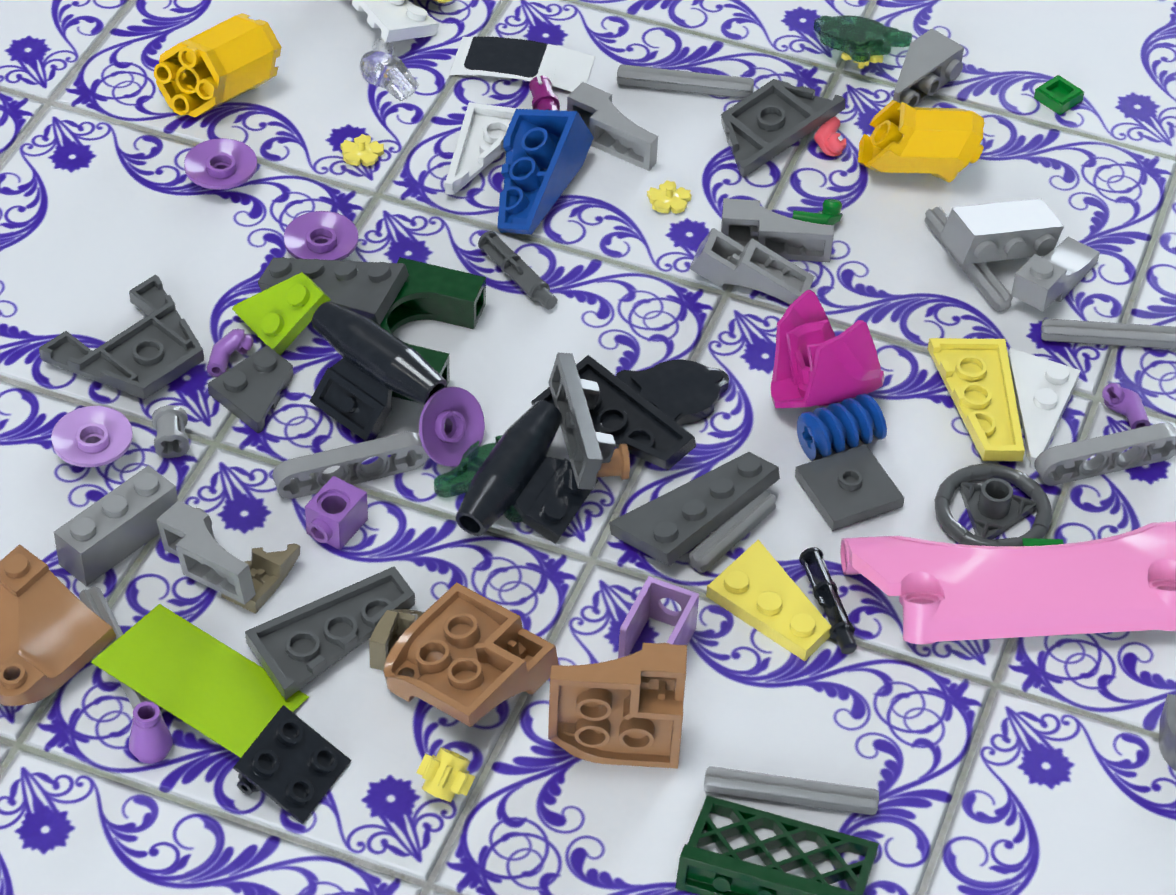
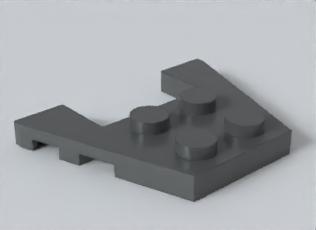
(140, 357)

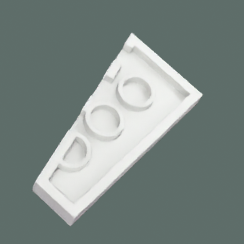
(397, 19)

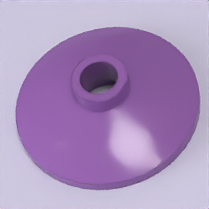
(220, 163)
(321, 236)
(462, 422)

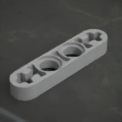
(350, 460)
(1069, 463)

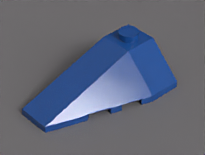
(540, 162)

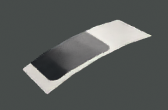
(522, 61)

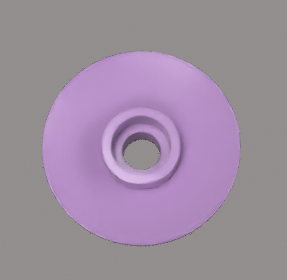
(92, 436)

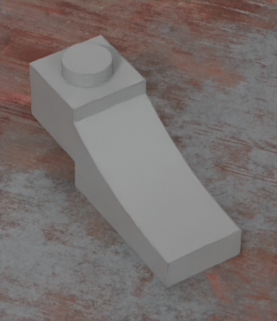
(611, 129)
(779, 233)
(752, 266)
(1053, 275)
(190, 536)

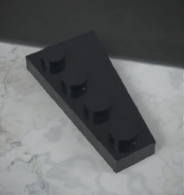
(631, 418)

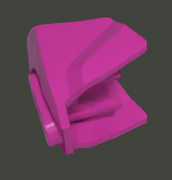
(815, 364)

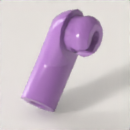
(223, 349)
(1126, 403)

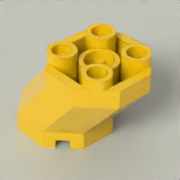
(217, 65)
(922, 140)

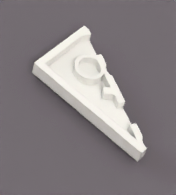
(478, 143)
(1041, 396)

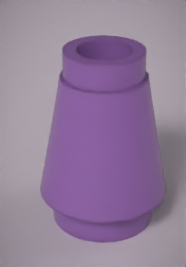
(149, 734)

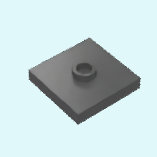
(849, 487)

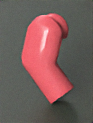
(828, 139)

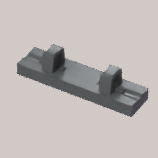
(574, 399)

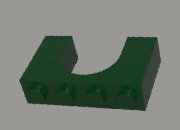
(440, 296)

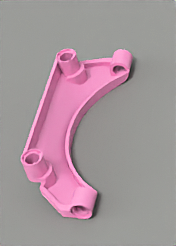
(1023, 590)

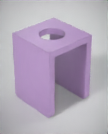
(649, 605)

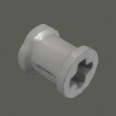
(170, 427)

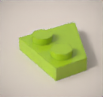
(282, 310)

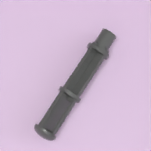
(517, 269)

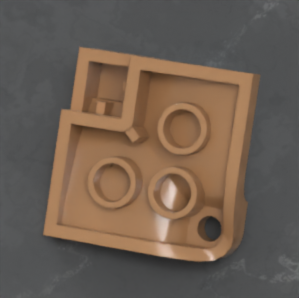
(42, 630)
(467, 657)
(621, 707)

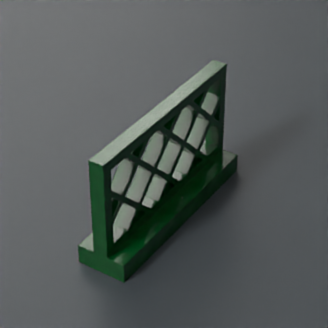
(727, 873)

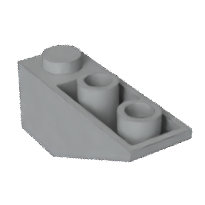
(927, 67)

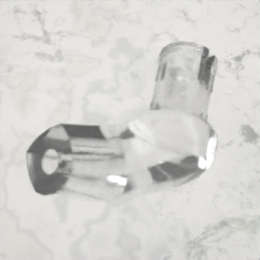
(387, 71)

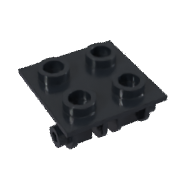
(290, 765)

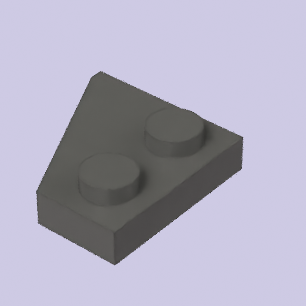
(253, 386)

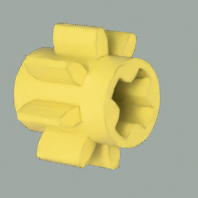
(445, 774)

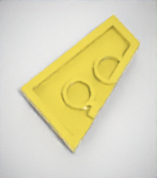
(770, 602)

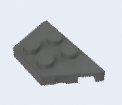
(774, 121)

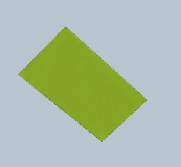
(196, 679)

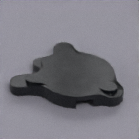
(679, 388)

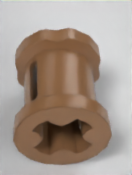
(618, 465)

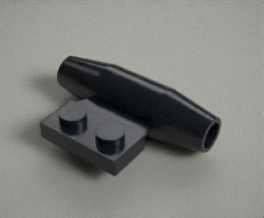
(372, 366)
(524, 477)

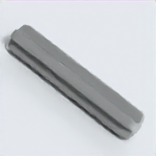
(731, 532)

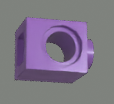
(336, 513)

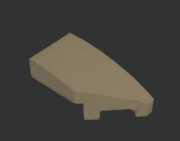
(267, 574)
(387, 632)

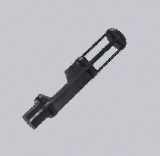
(826, 593)

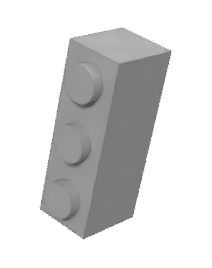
(1001, 231)
(114, 526)

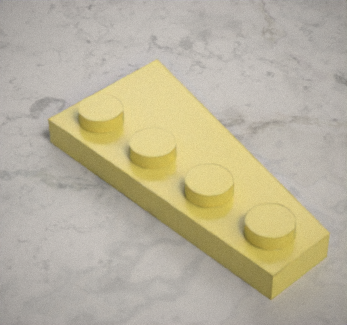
(983, 393)

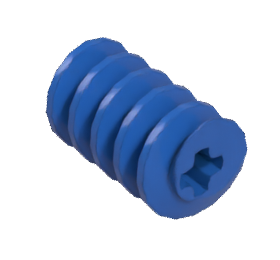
(840, 425)

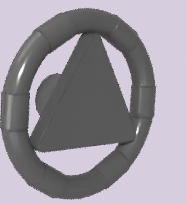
(992, 505)

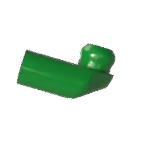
(829, 215)

